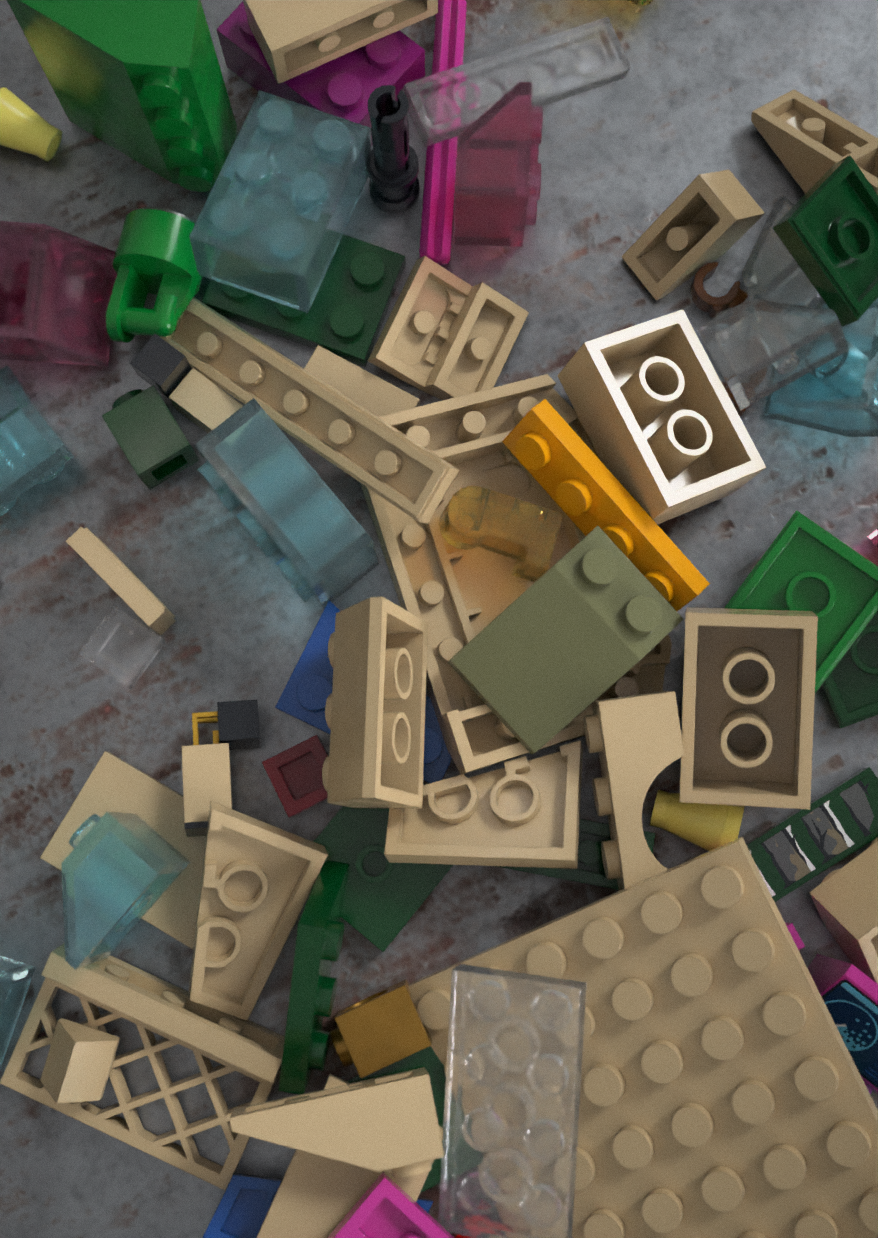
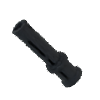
(392, 161)

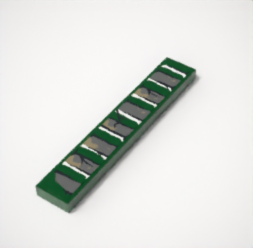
(818, 837)

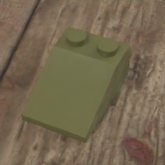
(565, 640)

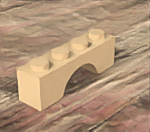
(635, 743)

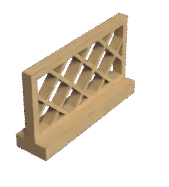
(169, 1013)

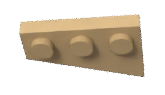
(496, 818)
(246, 906)

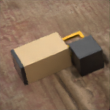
(185, 387)
(208, 767)

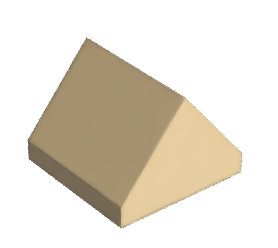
(78, 1062)

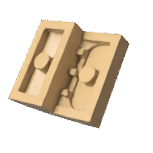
(447, 333)

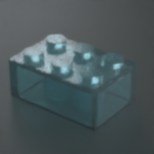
(282, 201)
(285, 505)

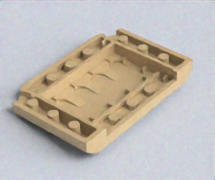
(469, 588)

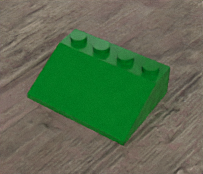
(138, 80)

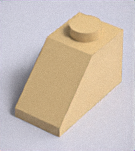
(692, 232)

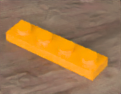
(596, 498)

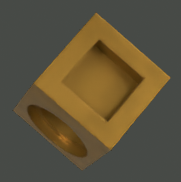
(379, 1030)

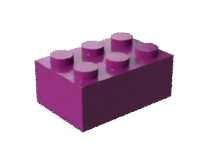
(335, 87)

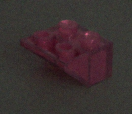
(499, 172)
(53, 296)

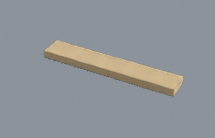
(314, 412)

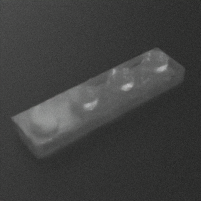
(555, 65)

